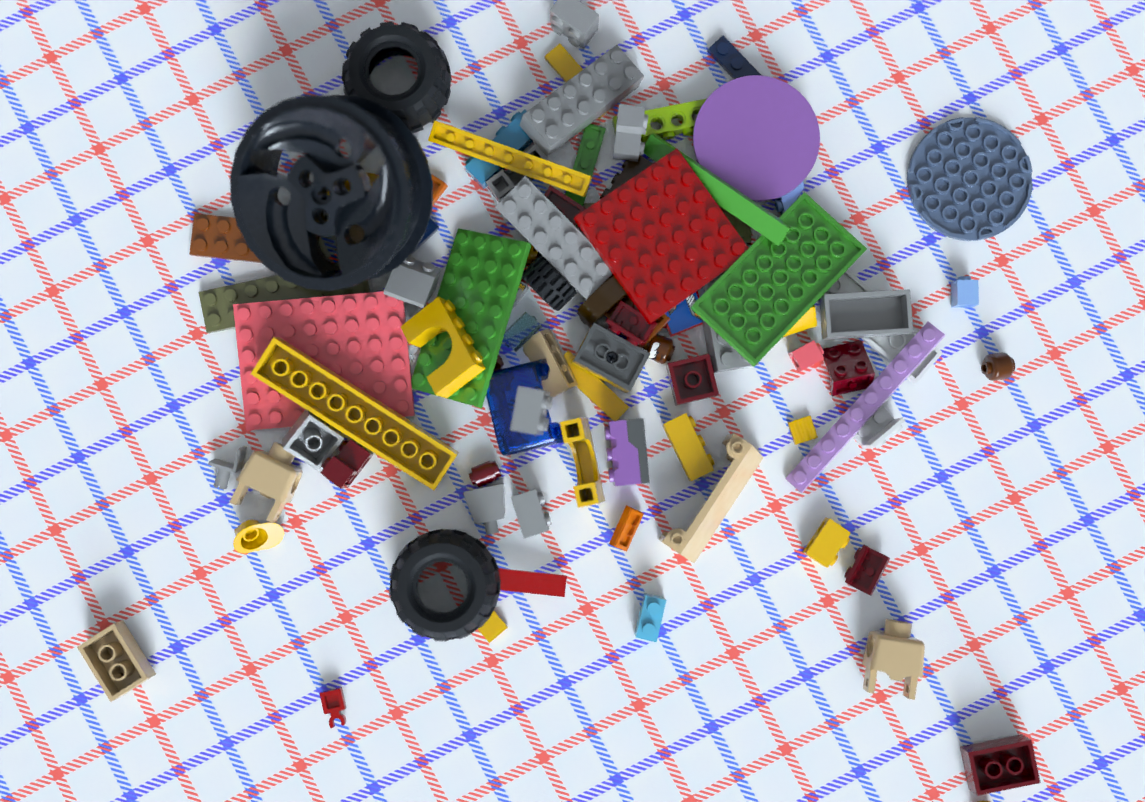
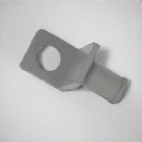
(225, 468)

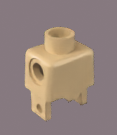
(271, 476)
(894, 654)

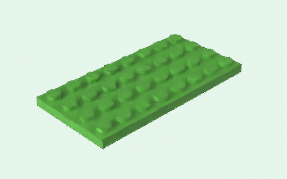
(778, 284)
(482, 285)

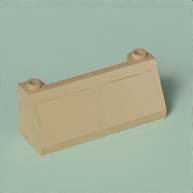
(744, 463)

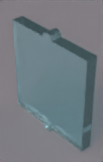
(521, 331)

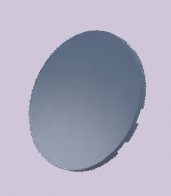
(969, 179)

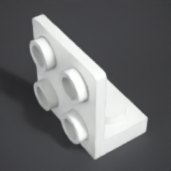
(877, 429)

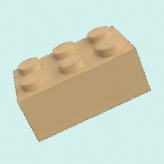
(116, 660)

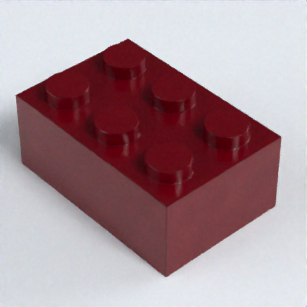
(1000, 764)

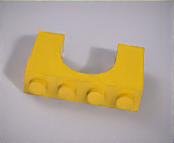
(463, 361)
(589, 485)

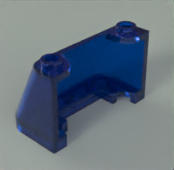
(501, 403)

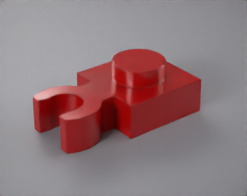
(333, 703)

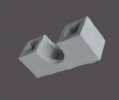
(506, 180)

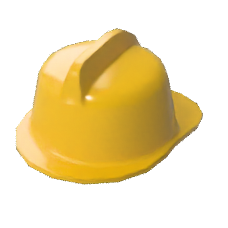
(257, 536)

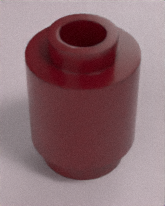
(484, 473)

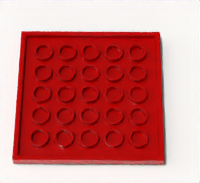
(662, 235)

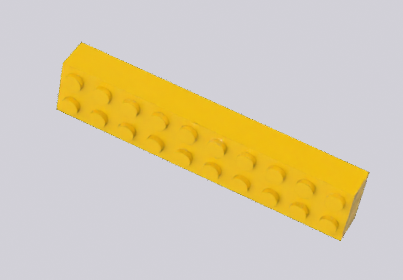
(354, 412)

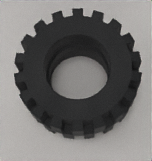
(548, 283)

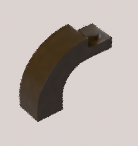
(601, 301)

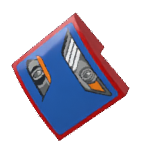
(683, 317)

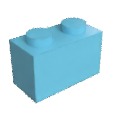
(650, 617)

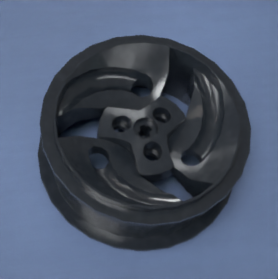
(390, 212)

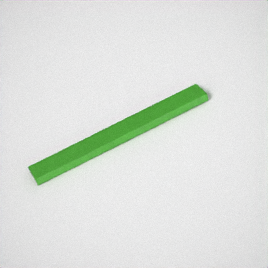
(725, 194)

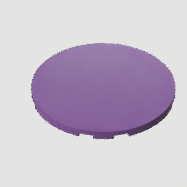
(757, 136)

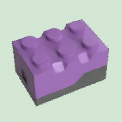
(627, 452)

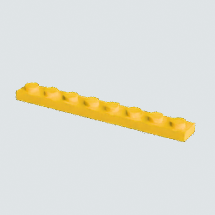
(510, 158)

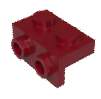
(631, 323)
(866, 569)

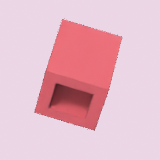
(806, 355)

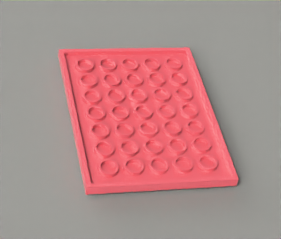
(346, 333)

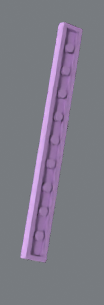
(865, 407)

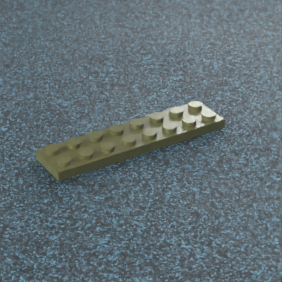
(218, 302)

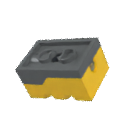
(610, 358)

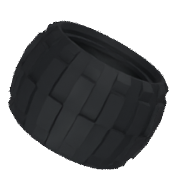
(432, 86)
(469, 556)

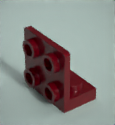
(848, 368)

